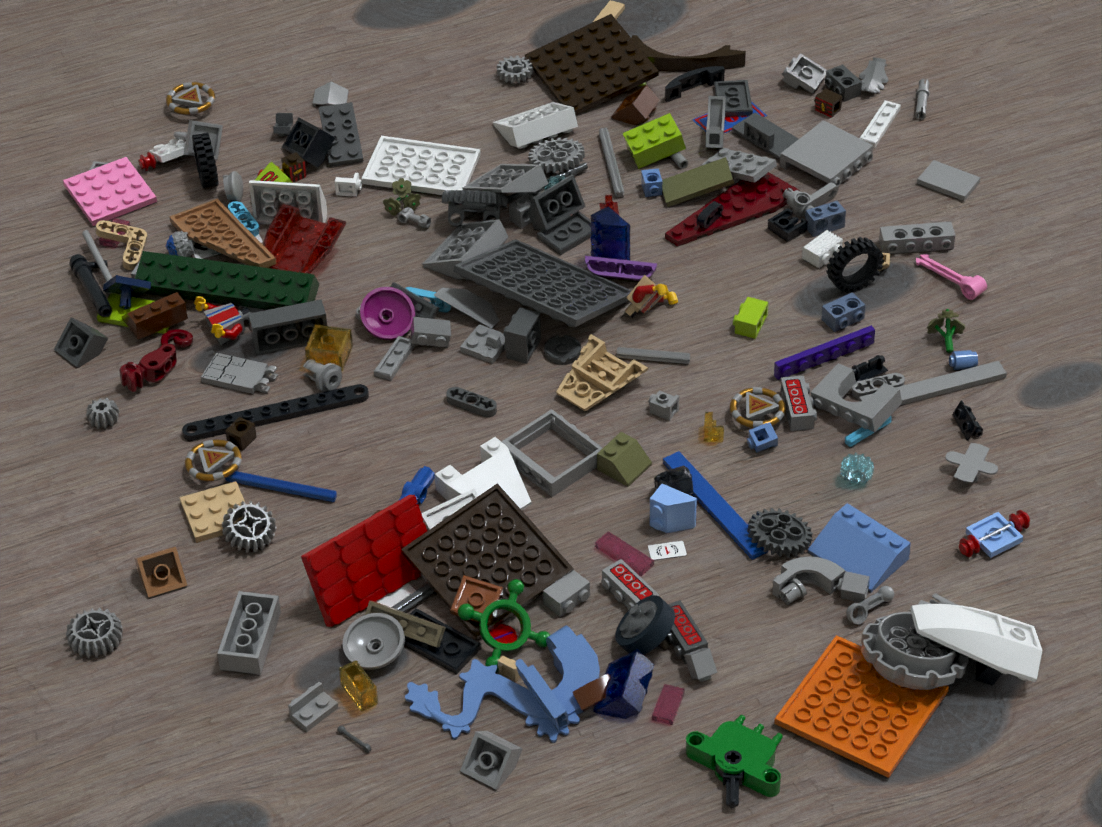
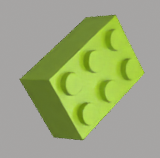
(654, 140)

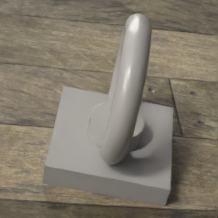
(197, 127)

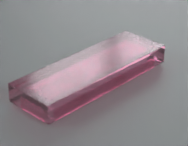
(619, 550)

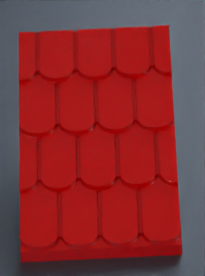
(364, 561)

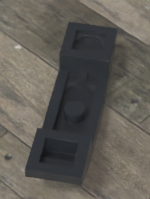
(693, 79)

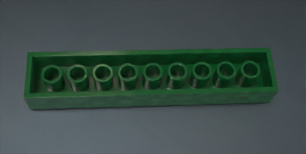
(225, 281)

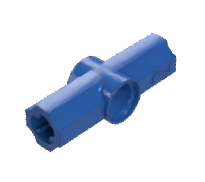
(419, 484)

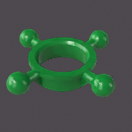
(515, 588)

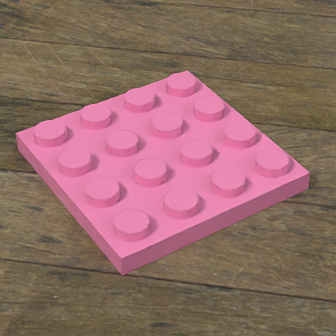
(109, 191)

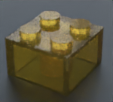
(329, 345)

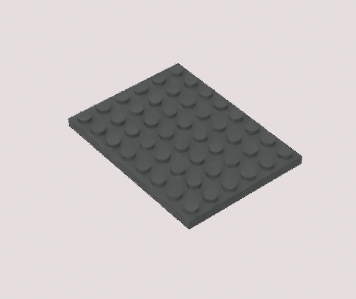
(543, 282)

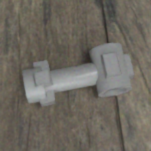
(408, 214)

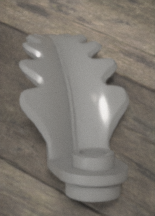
(874, 76)

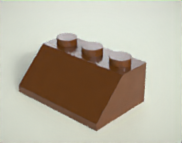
(156, 316)

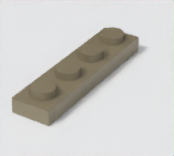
(412, 626)

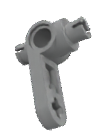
(803, 201)

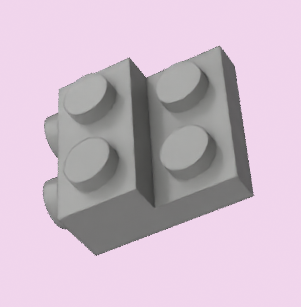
(804, 73)

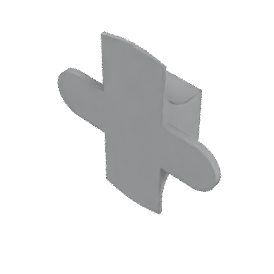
(972, 463)

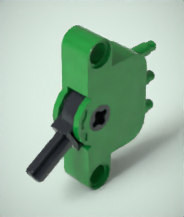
(738, 758)

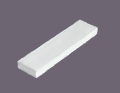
(880, 123)

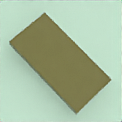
(697, 182)

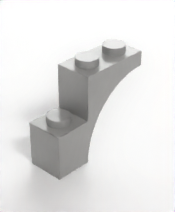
(715, 121)

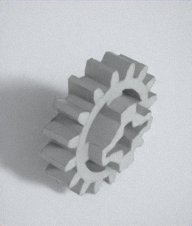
(514, 69)

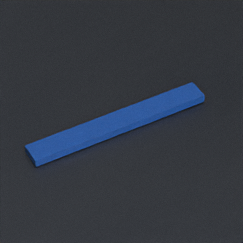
(717, 507)

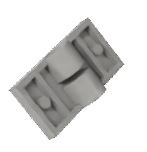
(744, 165)

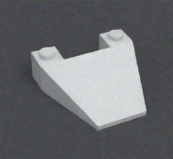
(495, 468)

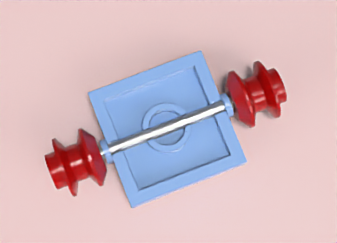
(994, 534)

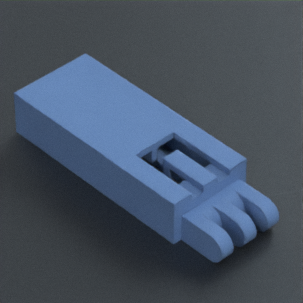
(543, 694)

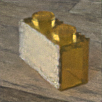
(358, 686)

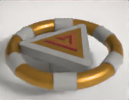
(190, 98)
(757, 407)
(213, 460)

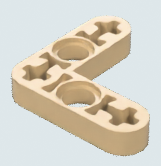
(129, 238)

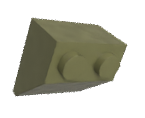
(623, 459)

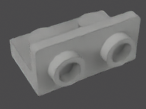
(311, 707)

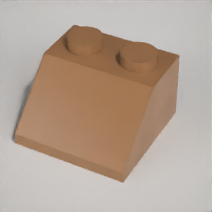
(161, 571)

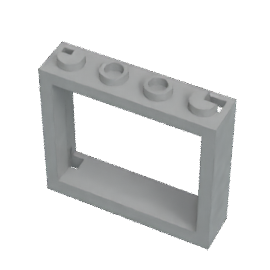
(536, 473)

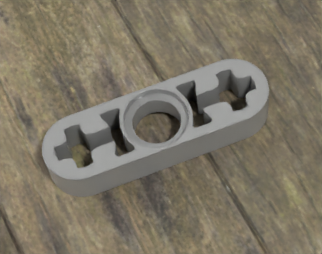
(867, 387)

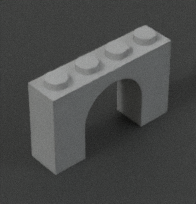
(868, 413)

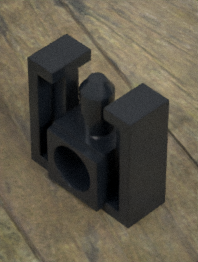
(783, 225)

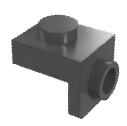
(283, 124)

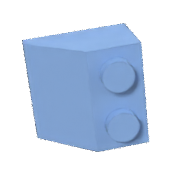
(672, 510)

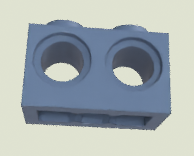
(825, 217)
(843, 312)

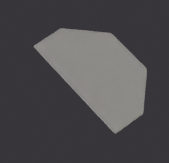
(469, 304)

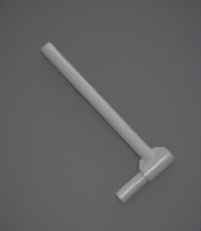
(98, 258)

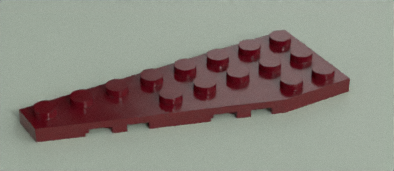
(739, 203)

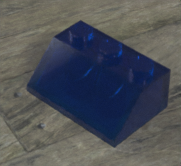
(609, 235)
(627, 686)

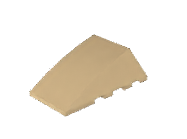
(597, 375)

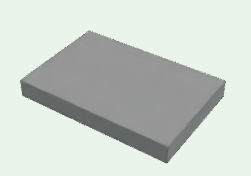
(948, 180)

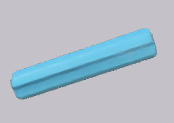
(861, 434)

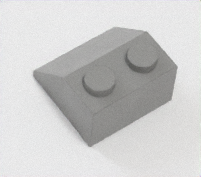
(490, 759)

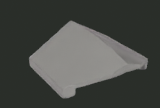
(330, 95)

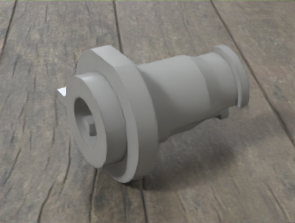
(326, 376)

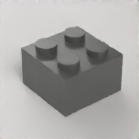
(522, 335)

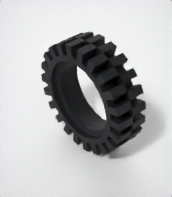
(205, 160)
(845, 255)

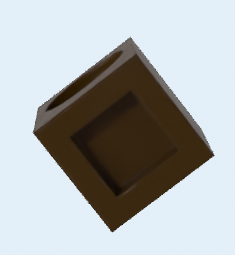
(241, 433)

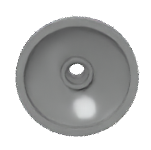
(372, 632)

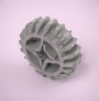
(240, 534)
(94, 632)

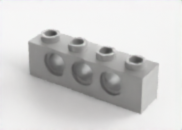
(917, 237)

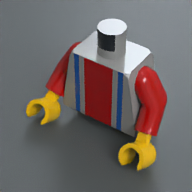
(224, 320)

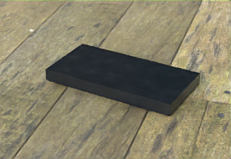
(455, 648)

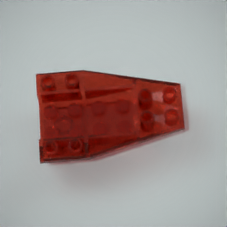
(300, 242)

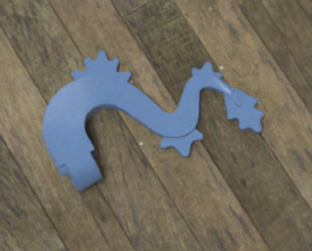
(572, 659)

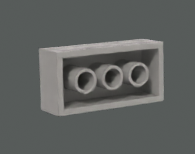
(249, 632)

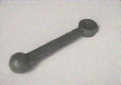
(342, 730)

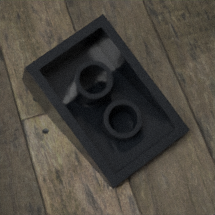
(308, 142)

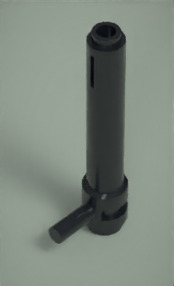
(83, 271)

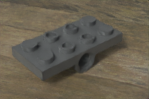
(341, 123)

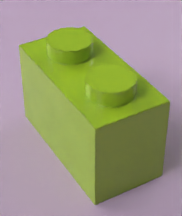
(750, 317)

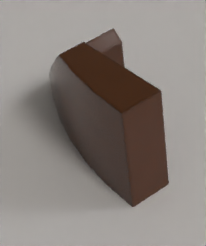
(592, 692)

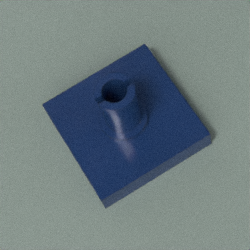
(126, 288)

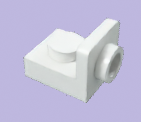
(348, 186)

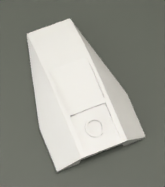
(983, 636)

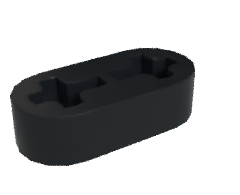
(710, 214)

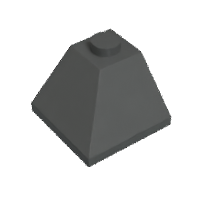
(80, 343)

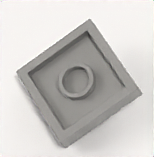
(484, 344)

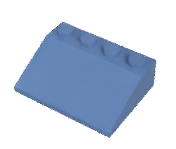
(861, 545)

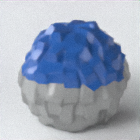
(179, 244)

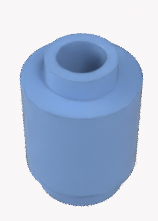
(963, 359)

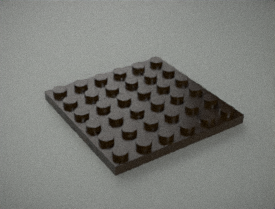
(591, 65)
(489, 543)

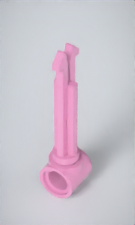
(970, 286)

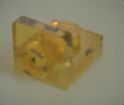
(712, 432)

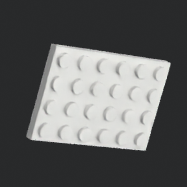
(425, 164)

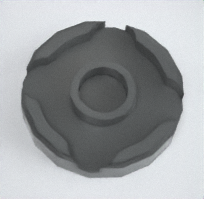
(562, 349)

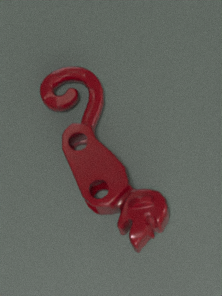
(156, 362)

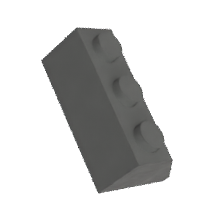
(555, 204)

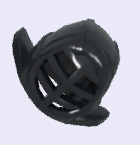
(676, 478)

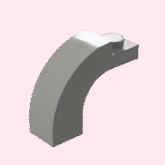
(809, 570)

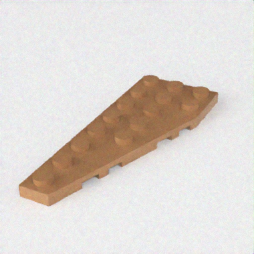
(221, 231)

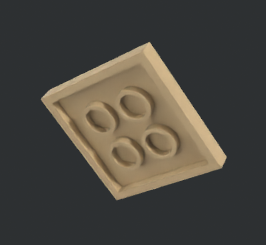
(207, 508)

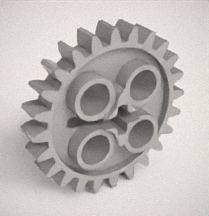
(557, 154)

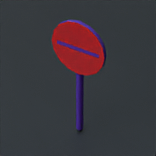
(504, 634)

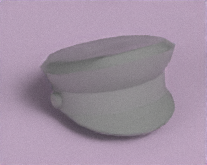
(233, 186)

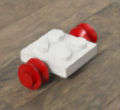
(162, 153)

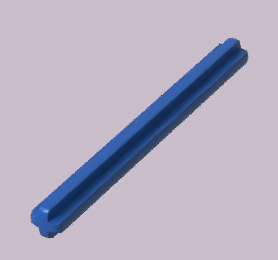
(283, 486)

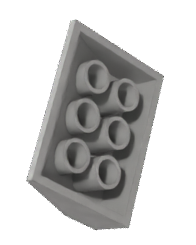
(510, 178)
(465, 243)

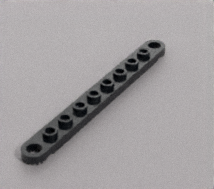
(278, 411)

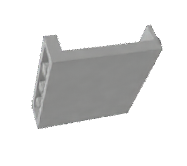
(828, 153)

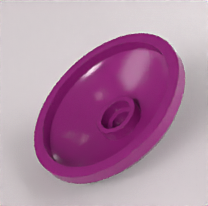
(389, 303)

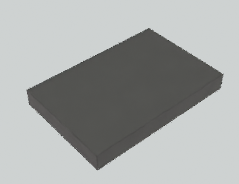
(737, 97)
(567, 233)

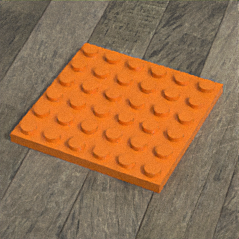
(857, 710)

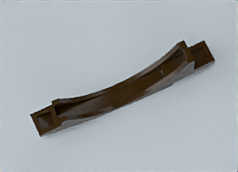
(721, 57)

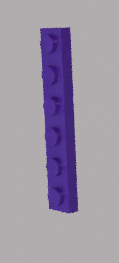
(824, 352)

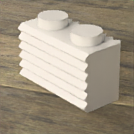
(821, 248)

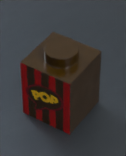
(828, 102)
(294, 167)

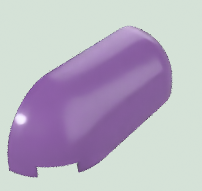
(620, 268)

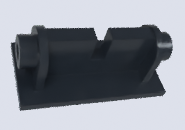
(871, 369)
(966, 421)

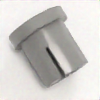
(792, 591)

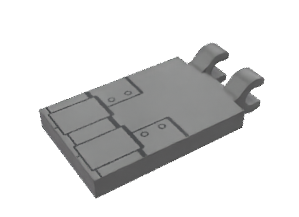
(239, 374)

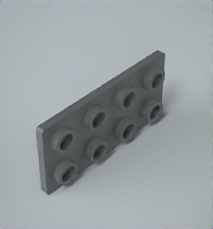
(765, 134)

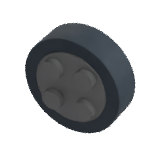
(645, 625)

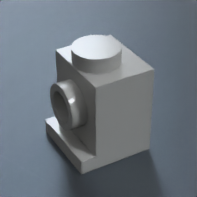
(664, 405)

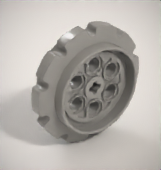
(907, 656)

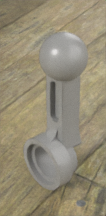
(884, 594)

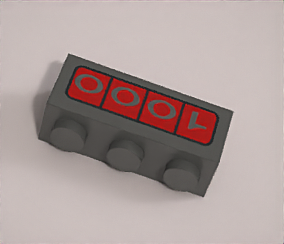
(684, 633)

